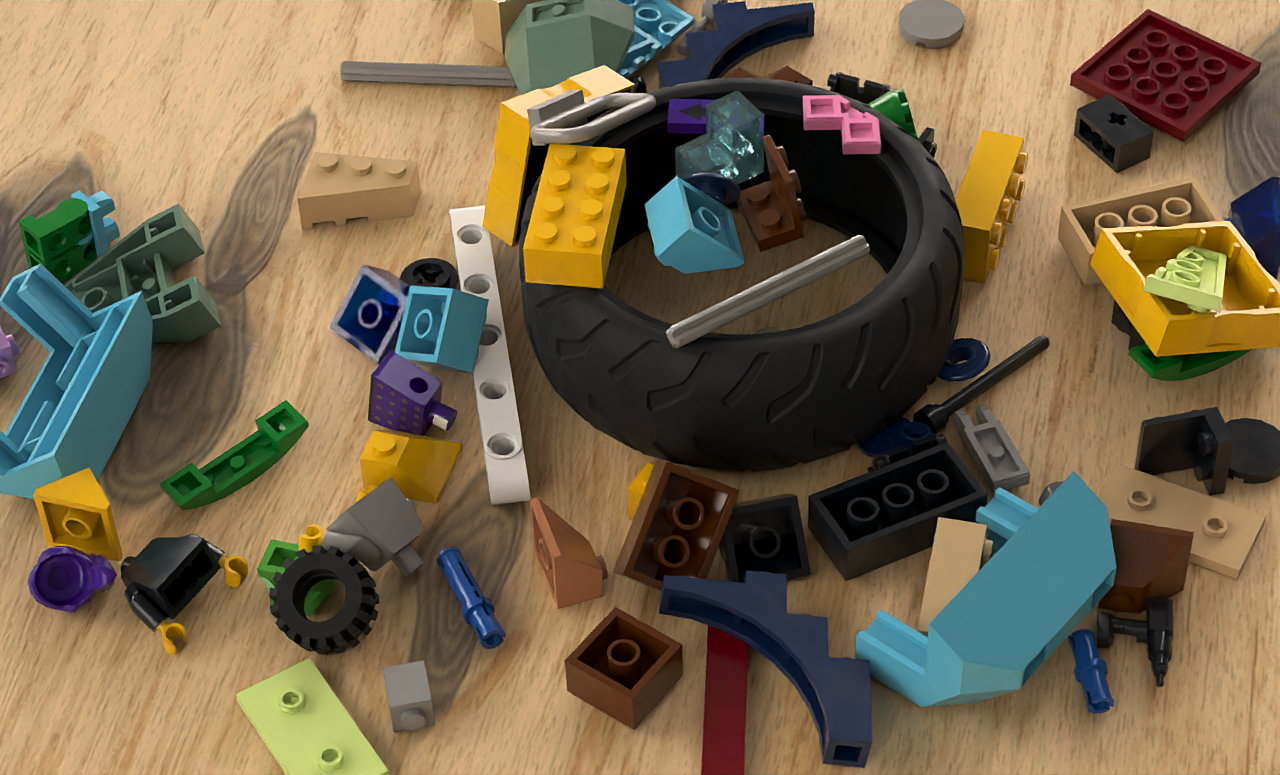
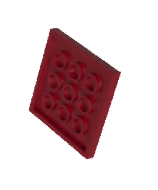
(1166, 74)

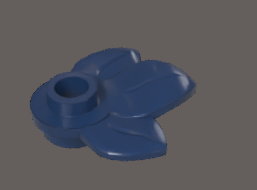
(899, 433)

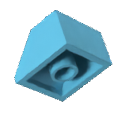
(692, 230)

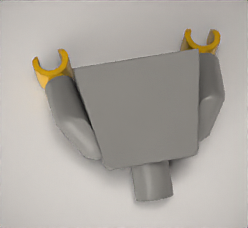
(373, 529)

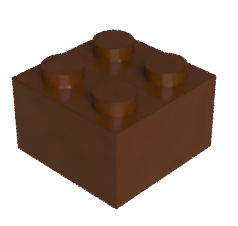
(624, 667)

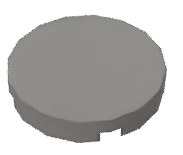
(931, 23)

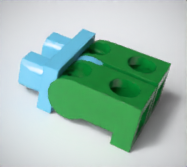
(70, 235)

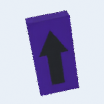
(687, 116)

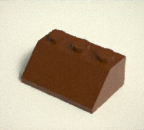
(675, 526)

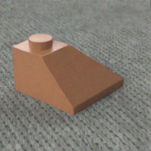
(565, 558)

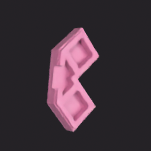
(833, 112)

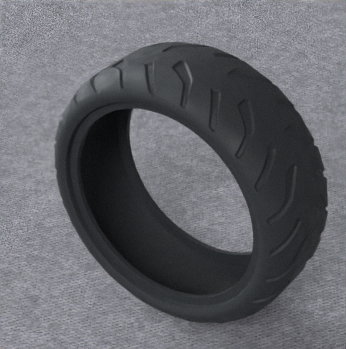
(775, 393)

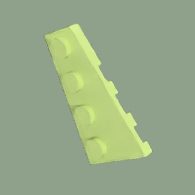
(1191, 278)

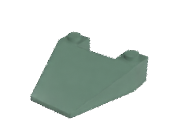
(147, 264)

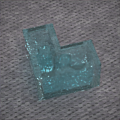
(731, 141)

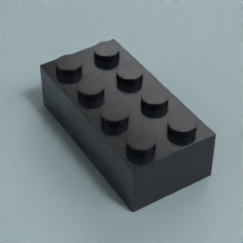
(893, 510)

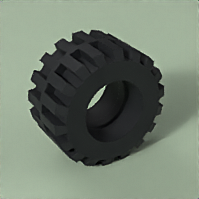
(301, 577)

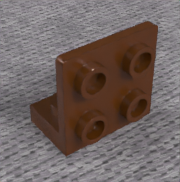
(772, 207)

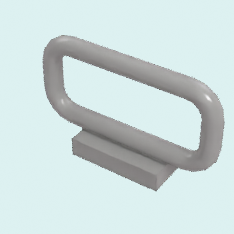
(565, 116)

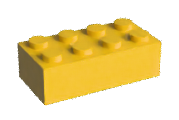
(988, 200)
(575, 216)

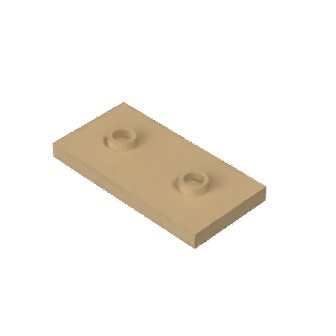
(1221, 530)

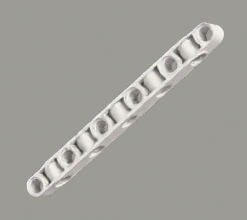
(492, 369)

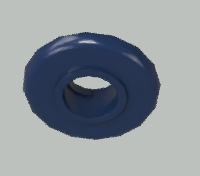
(715, 186)
(967, 349)

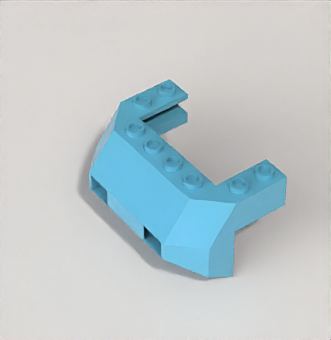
(84, 387)
(1013, 612)

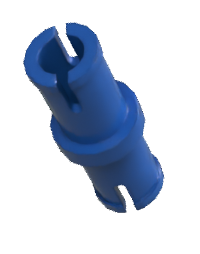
(1091, 671)

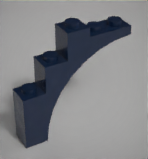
(734, 37)
(757, 614)

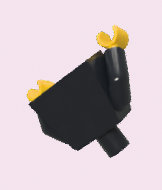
(170, 576)

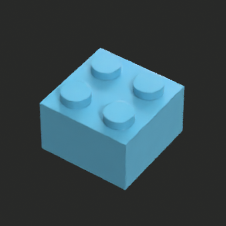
(441, 328)

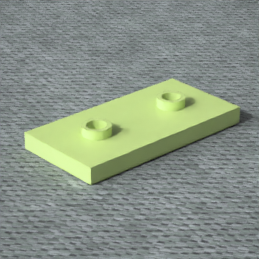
(308, 725)

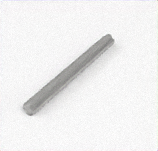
(426, 73)
(767, 291)

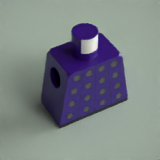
(407, 397)

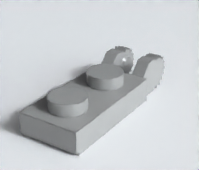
(992, 449)

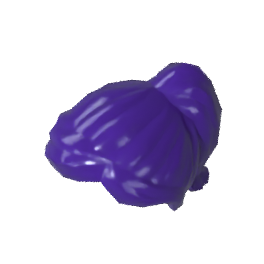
(69, 578)

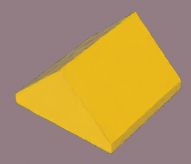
(78, 515)

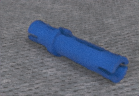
(476, 608)

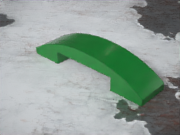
(1181, 366)
(240, 464)

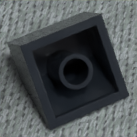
(765, 537)

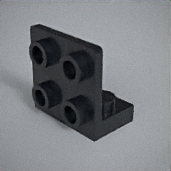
(1186, 442)

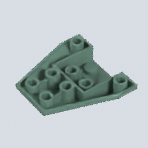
(566, 39)

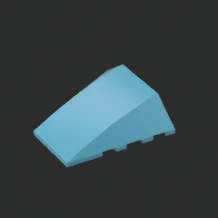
(656, 27)

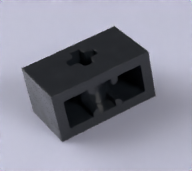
(1113, 133)

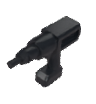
(1155, 632)

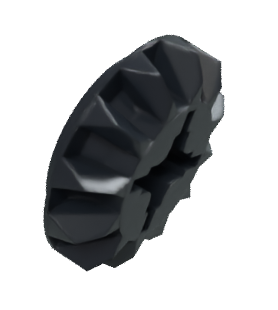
(432, 270)

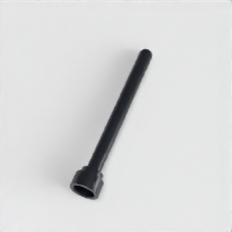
(937, 415)

